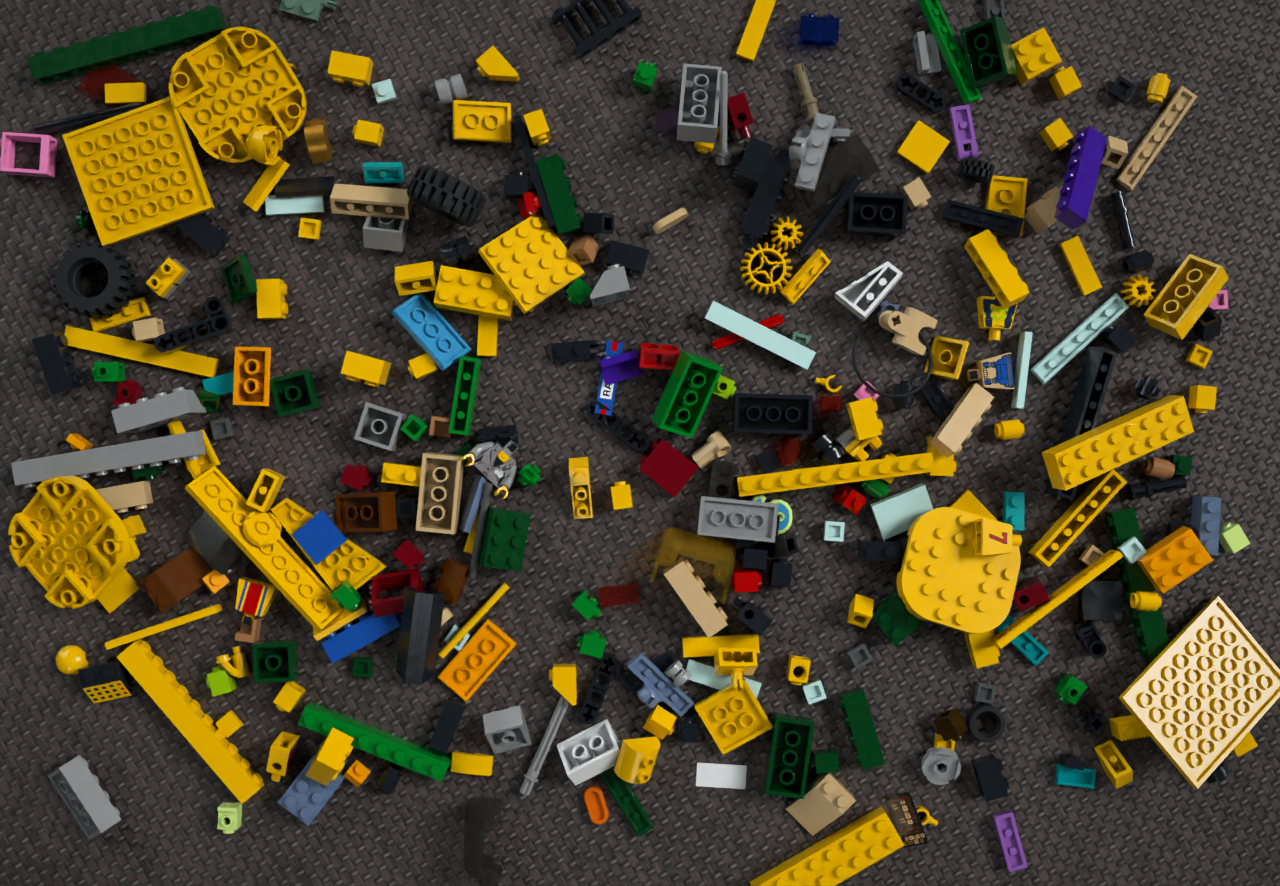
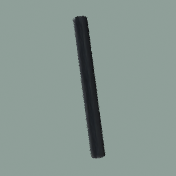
(83, 120)

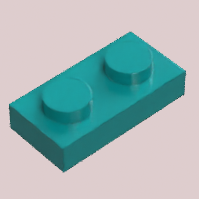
(383, 172)
(1014, 509)

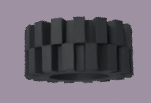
(975, 170)

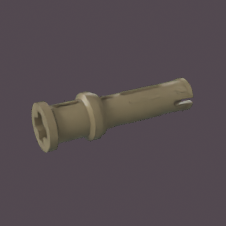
(808, 102)

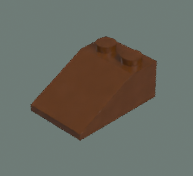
(366, 512)
(176, 580)

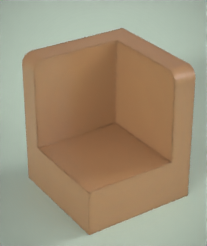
(583, 249)
(439, 426)
(249, 633)

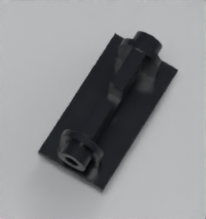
(500, 434)

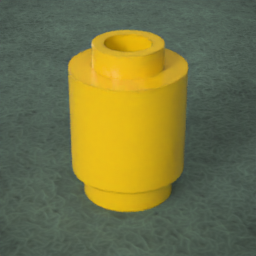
(1157, 88)
(1009, 429)
(1145, 601)

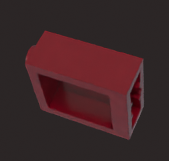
(392, 605)

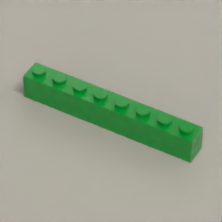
(377, 741)

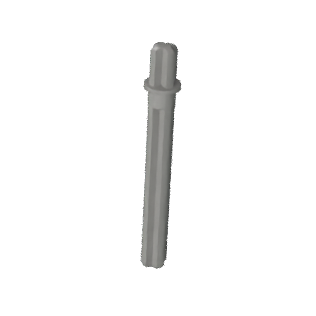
(534, 769)

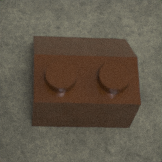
(453, 579)

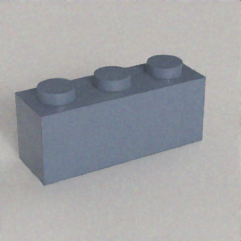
(1206, 520)

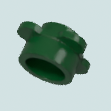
(84, 220)

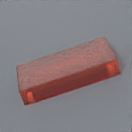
(619, 594)

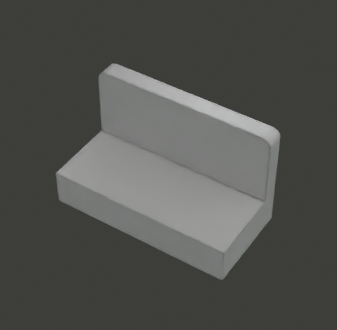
(926, 53)

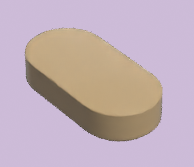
(670, 220)

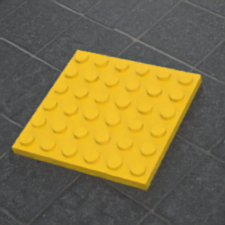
(138, 171)

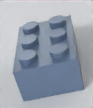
(308, 797)

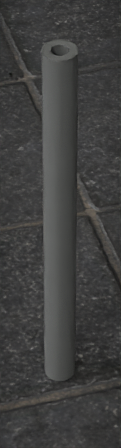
(480, 529)

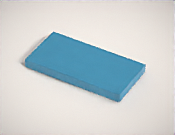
(431, 331)

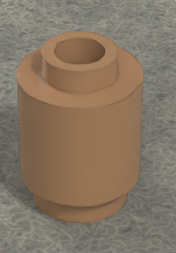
(1159, 468)

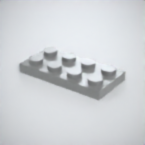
(737, 519)

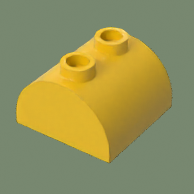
(637, 759)

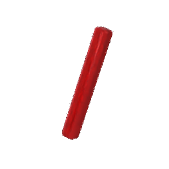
(733, 338)

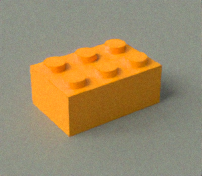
(1174, 559)

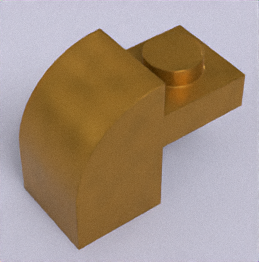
(317, 141)

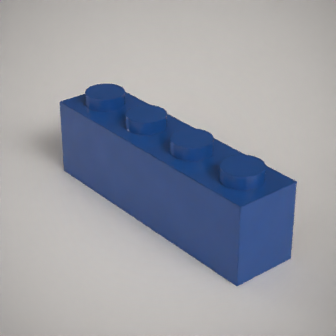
(358, 635)

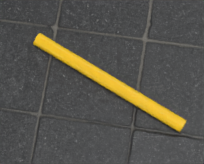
(473, 620)

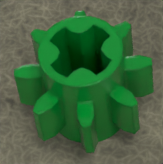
(529, 475)

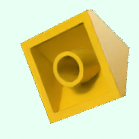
(947, 357)

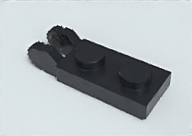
(576, 350)

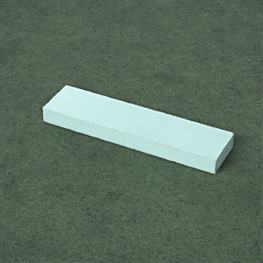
(1021, 370)
(706, 675)

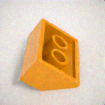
(251, 376)

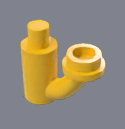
(239, 661)

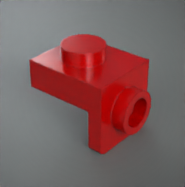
(529, 205)
(849, 498)

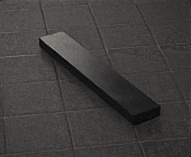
(534, 171)

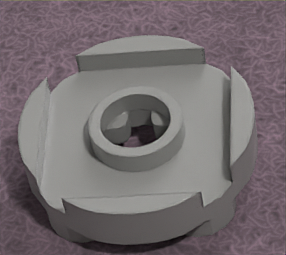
(936, 756)

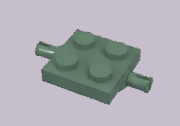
(306, 8)

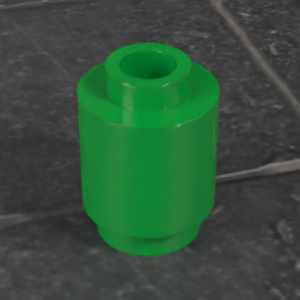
(876, 488)

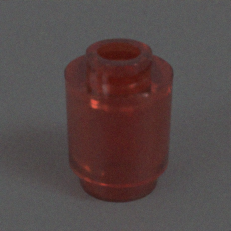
(789, 451)

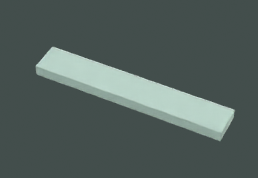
(760, 335)
(1079, 338)

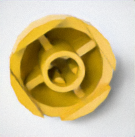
(264, 144)

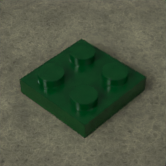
(239, 278)

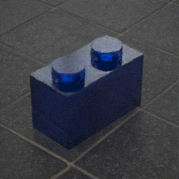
(818, 30)

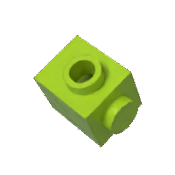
(724, 388)
(220, 681)

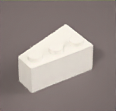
(866, 293)

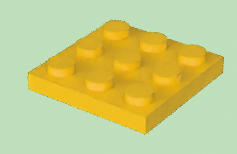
(733, 717)

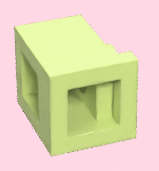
(233, 812)

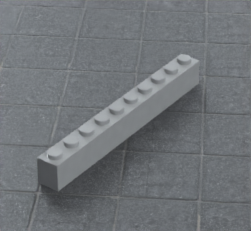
(112, 457)

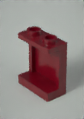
(667, 467)

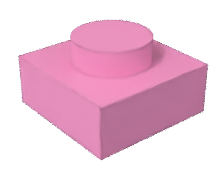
(1220, 301)
(864, 392)

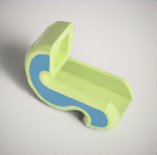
(784, 513)

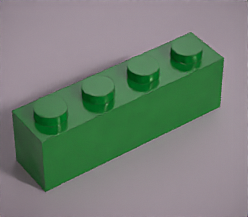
(465, 396)

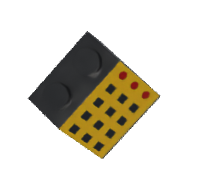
(105, 681)

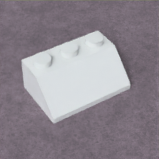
(589, 752)

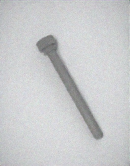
(723, 156)

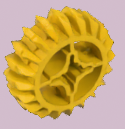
(763, 260)

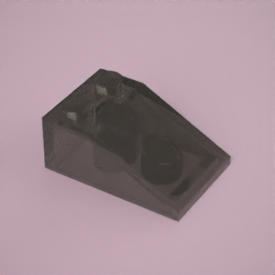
(214, 544)

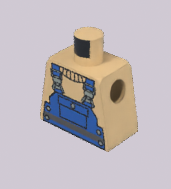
(994, 372)

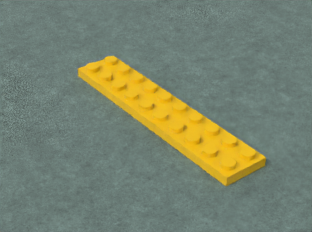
(277, 561)

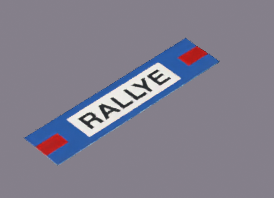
(607, 393)

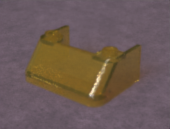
(699, 547)

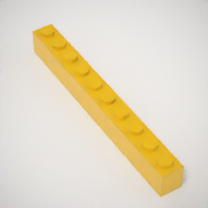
(836, 474)
(191, 720)

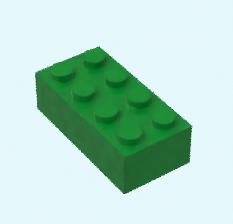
(686, 394)

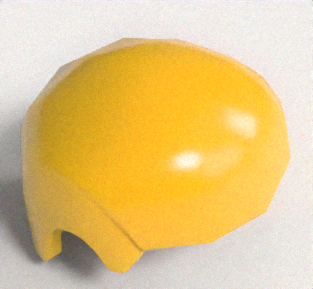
(71, 659)

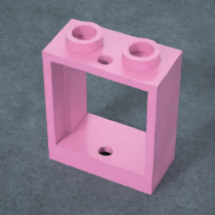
(47, 154)

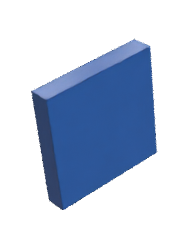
(319, 537)

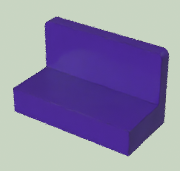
(620, 367)

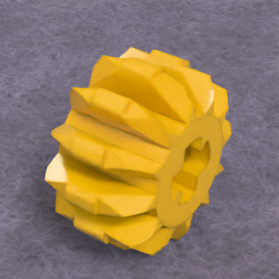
(779, 229)
(1132, 293)

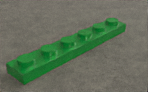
(950, 50)

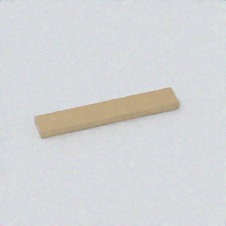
(1156, 138)

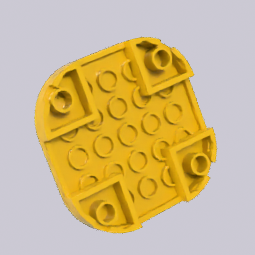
(235, 87)
(70, 541)
(947, 582)

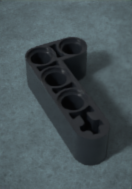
(193, 329)

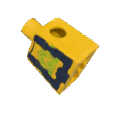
(994, 317)

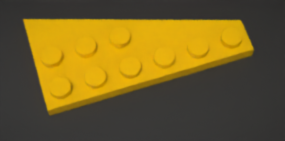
(344, 563)

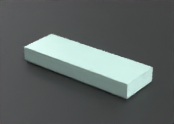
(294, 205)

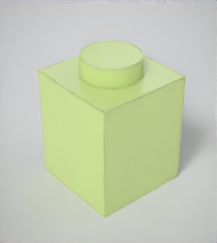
(1232, 537)

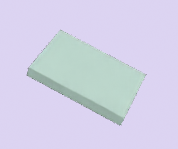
(900, 510)

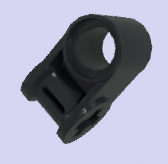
(1088, 636)

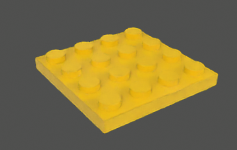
(530, 262)

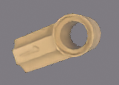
(715, 447)

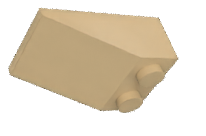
(822, 803)

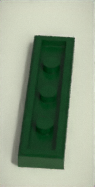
(627, 802)

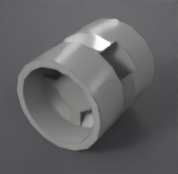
(451, 89)

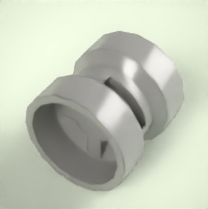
(677, 673)

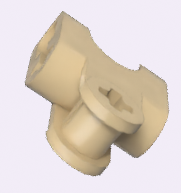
(907, 328)

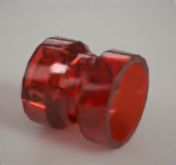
(830, 403)

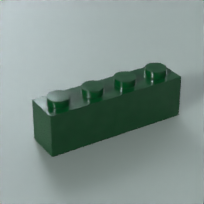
(558, 194)
(861, 728)

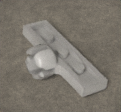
(811, 151)

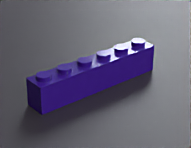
(1080, 178)

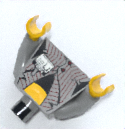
(495, 463)

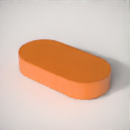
(596, 805)

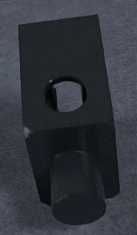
(760, 620)

